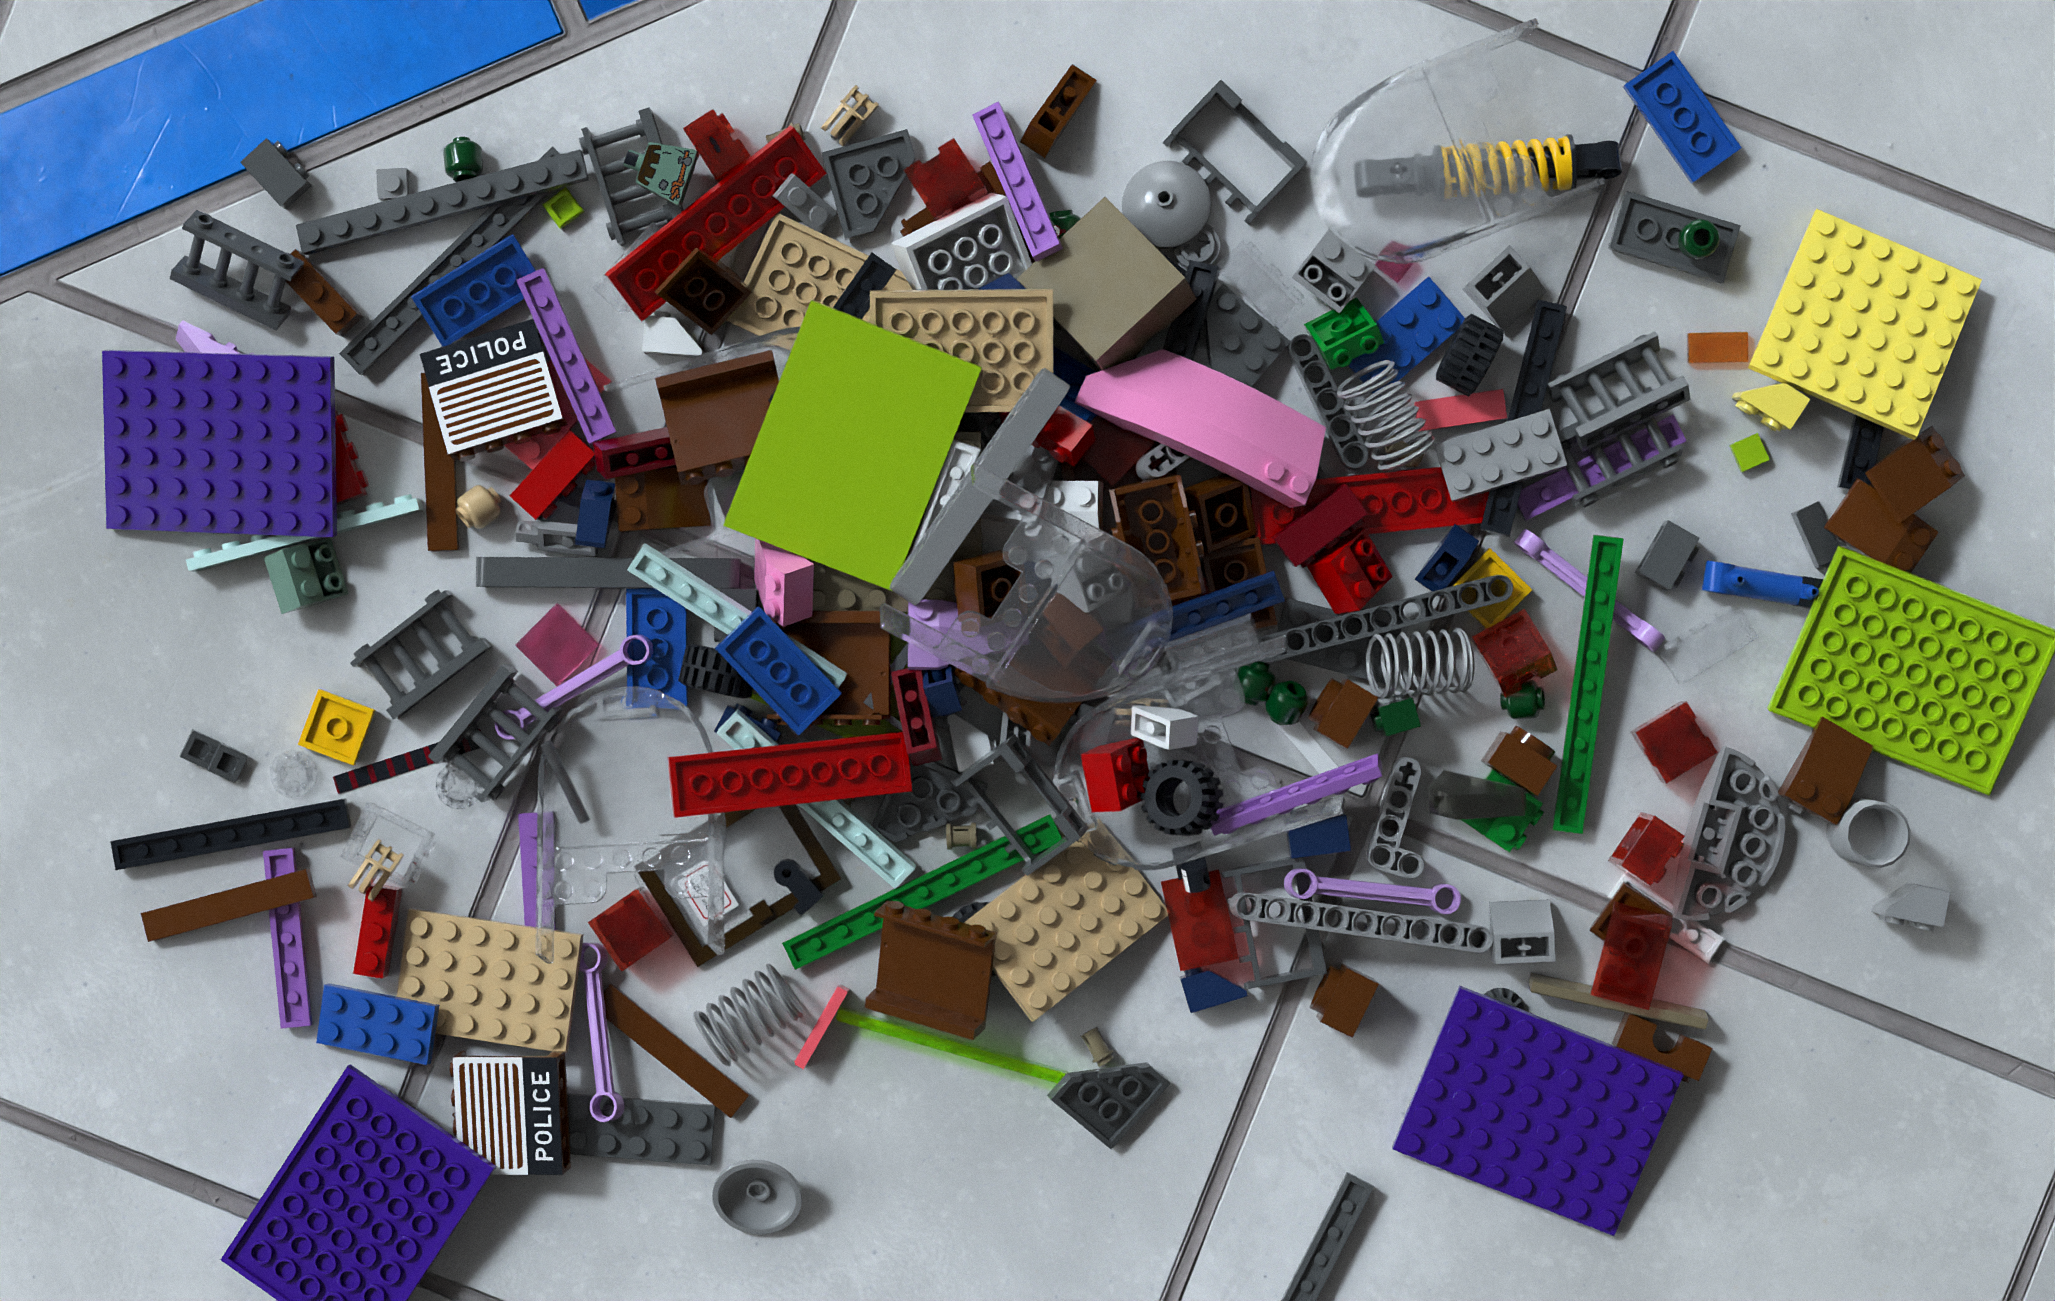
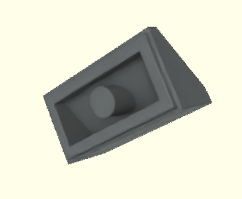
(1818, 541)

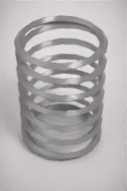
(1372, 384)
(1386, 663)
(1896, 834)
(775, 982)

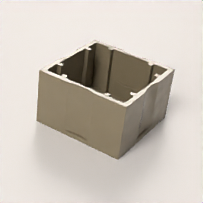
(1109, 286)

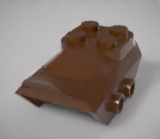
(1160, 526)

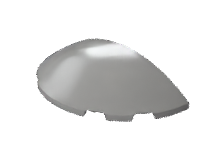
(1729, 840)

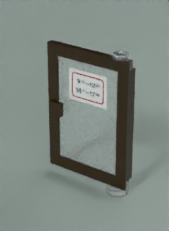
(751, 895)

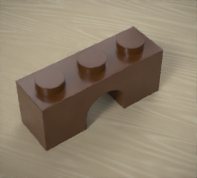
(323, 297)
(1687, 1055)

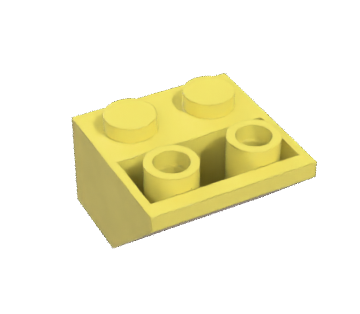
(1775, 403)

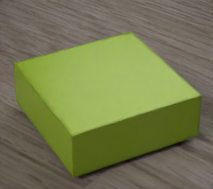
(563, 208)
(1749, 452)

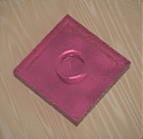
(557, 644)

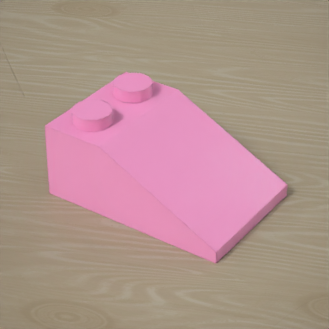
(783, 583)

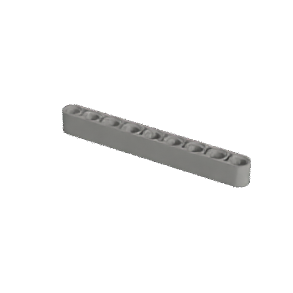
(968, 503)
(1375, 922)

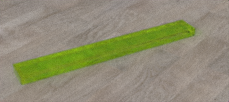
(950, 1045)

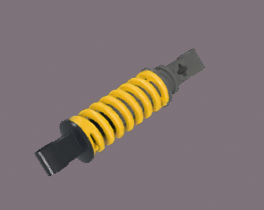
(1567, 160)

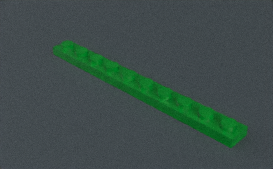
(1587, 683)
(919, 892)

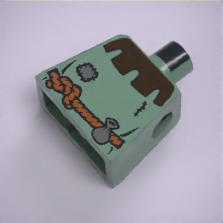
(664, 170)

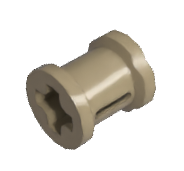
(961, 836)

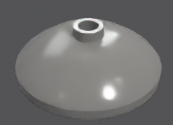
(1171, 222)
(757, 1207)

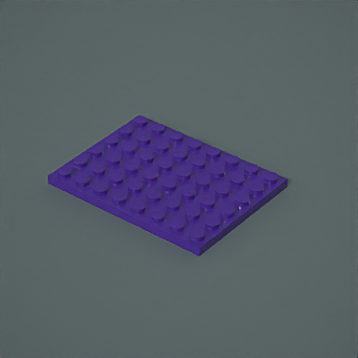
(220, 442)
(1537, 1110)
(358, 1201)

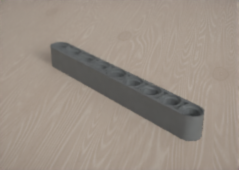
(593, 572)
(1397, 618)

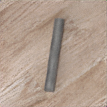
(565, 782)

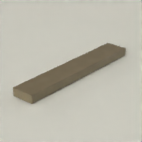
(1581, 993)

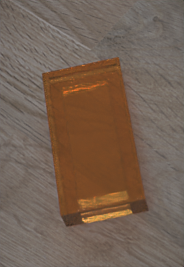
(1717, 347)

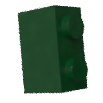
(1395, 716)

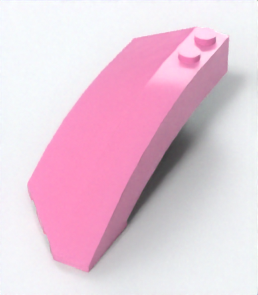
(1211, 421)

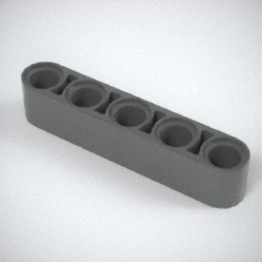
(1327, 386)

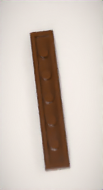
(439, 480)
(228, 905)
(673, 1052)

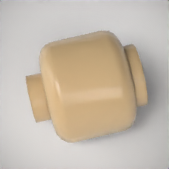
(478, 506)

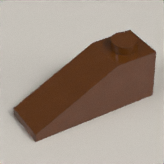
(1057, 111)

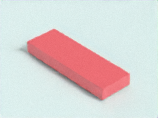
(1462, 409)
(821, 1026)

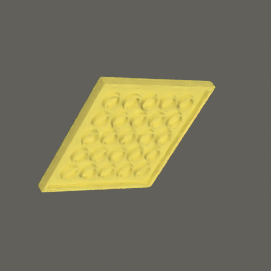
(1865, 324)

